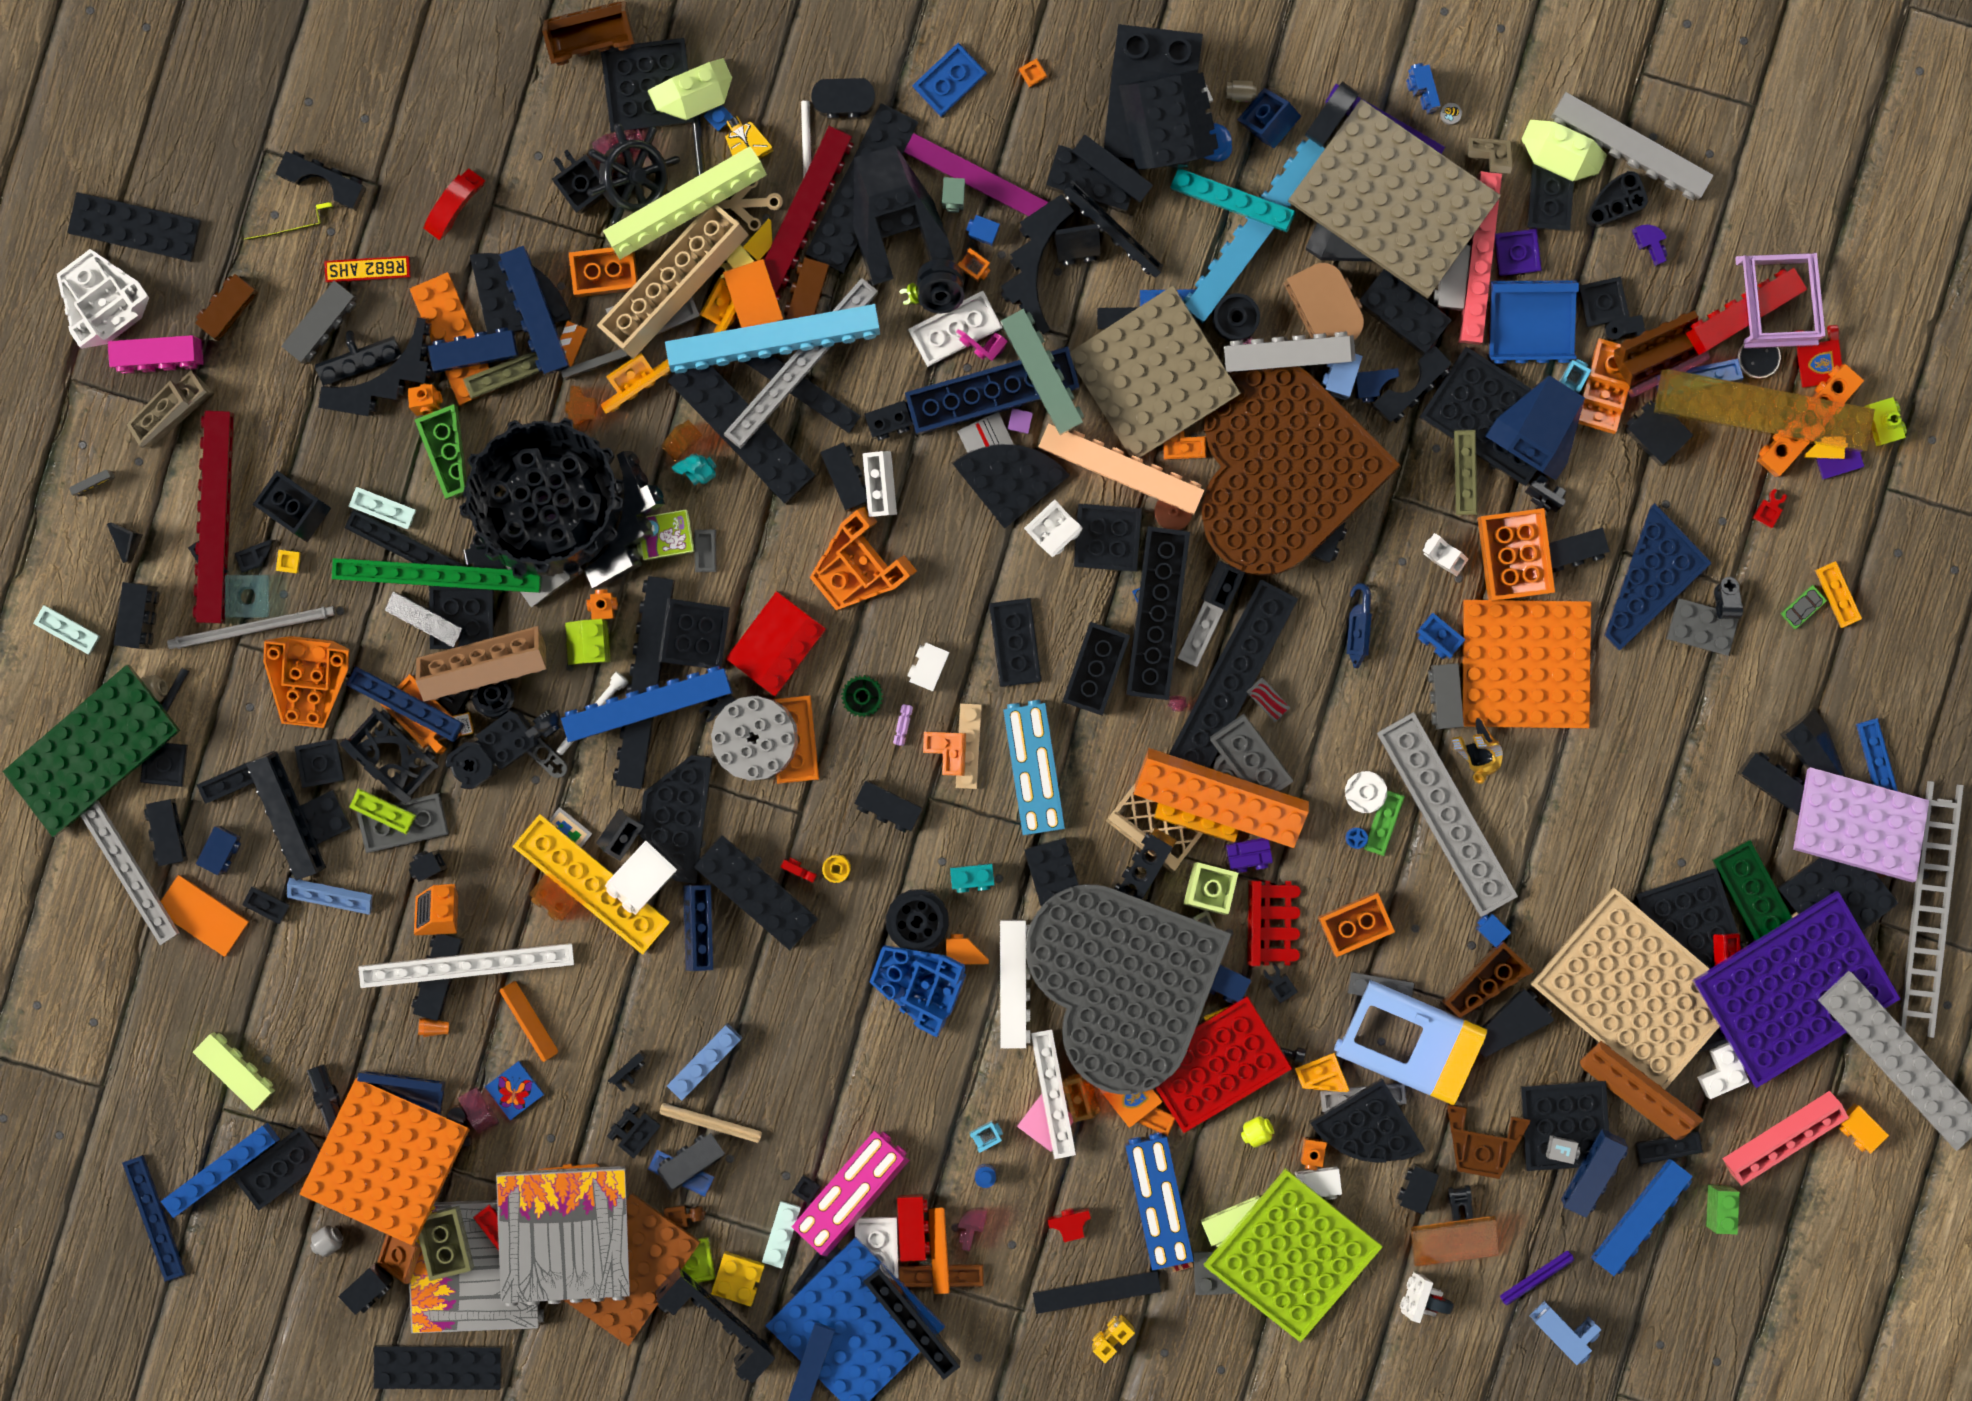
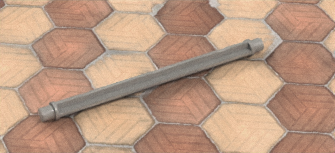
(251, 627)

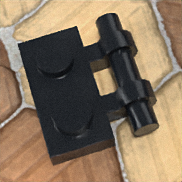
(638, 1135)

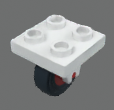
(1423, 1299)

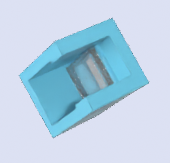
(1575, 375)
(986, 1135)

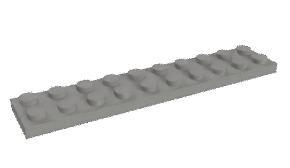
(1447, 814)
(1900, 1059)

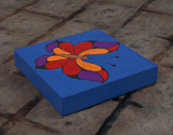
(514, 1090)

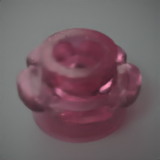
(1177, 703)

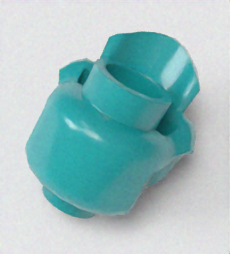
(696, 468)

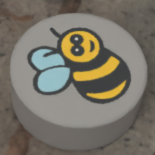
(1450, 113)

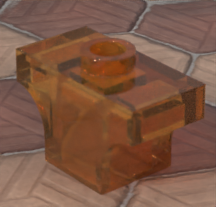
(580, 407)
(681, 439)

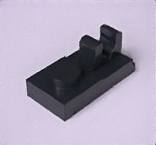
(635, 1064)

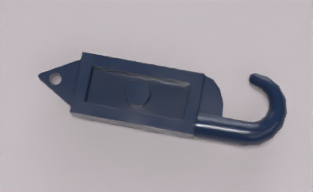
(1359, 627)

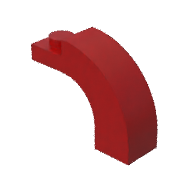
(451, 203)

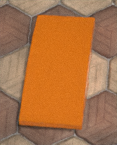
(1604, 390)

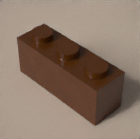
(807, 289)
(226, 307)

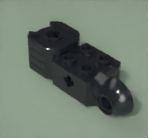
(499, 746)

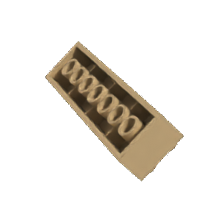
(672, 280)

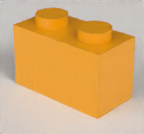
(1863, 1129)

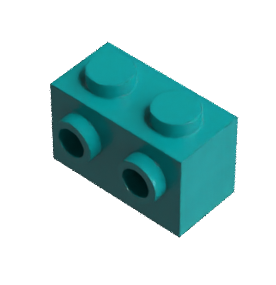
(972, 876)

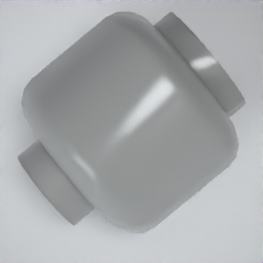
(326, 1241)

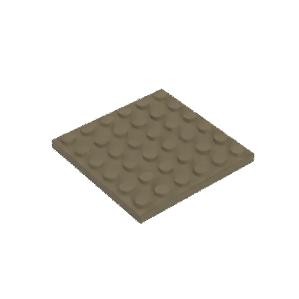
(1153, 373)

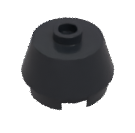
(493, 699)

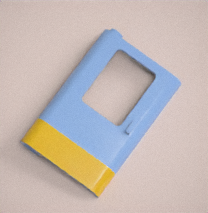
(1440, 1056)

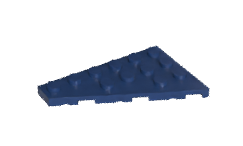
(1657, 573)

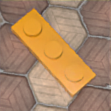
(1838, 594)

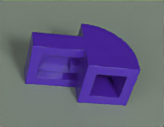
(1649, 237)

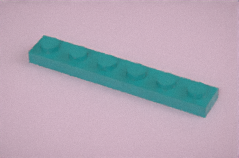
(1233, 200)

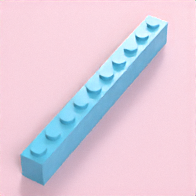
(772, 338)

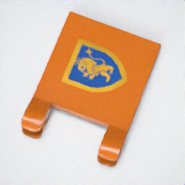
(1133, 1106)

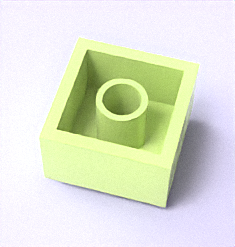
(1210, 888)

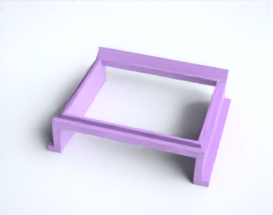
(1784, 339)

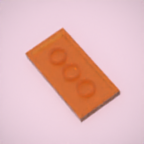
(1454, 1241)

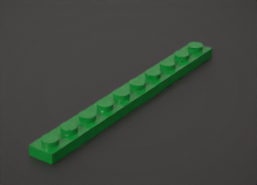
(433, 575)

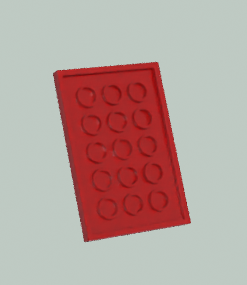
(1222, 1065)

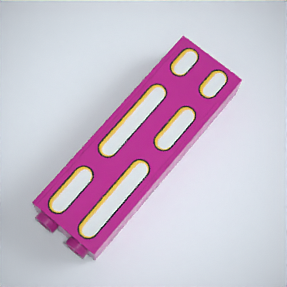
(851, 1192)

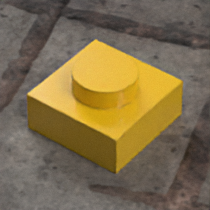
(288, 561)

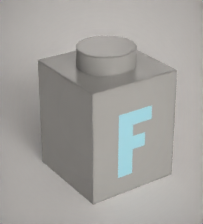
(1562, 1149)

